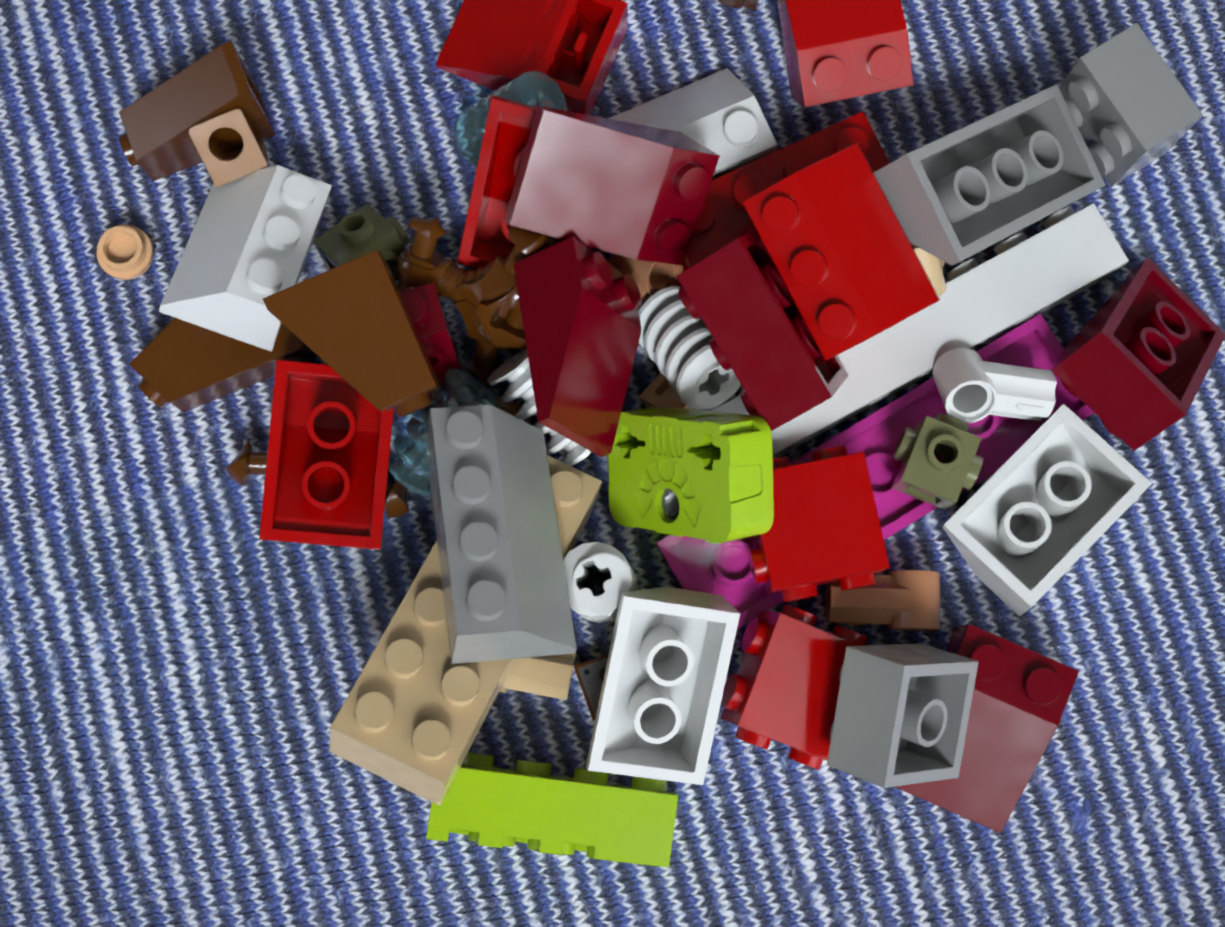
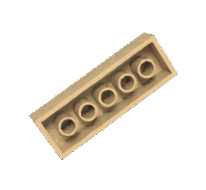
(413, 708)

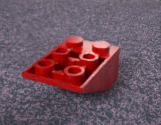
(559, 38)

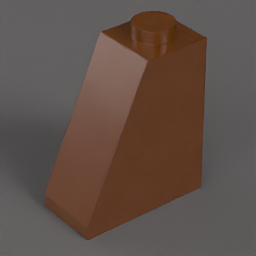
(161, 119)
(362, 332)
(199, 365)

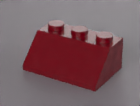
(759, 331)

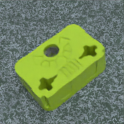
(692, 473)

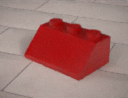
(841, 251)

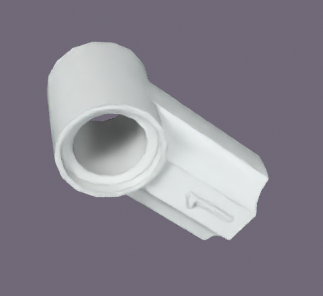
(981, 388)

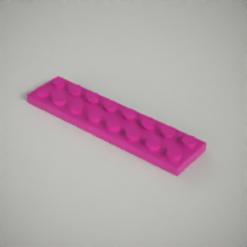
(726, 566)

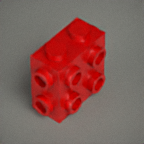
(820, 528)
(788, 683)

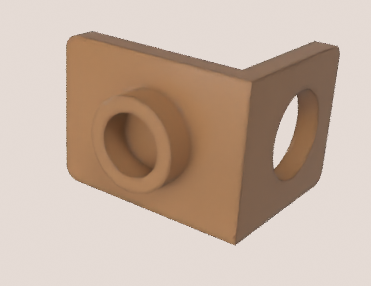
(237, 162)

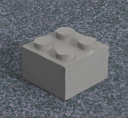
(1127, 104)
(901, 714)

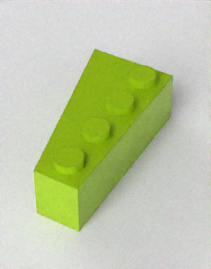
(557, 812)

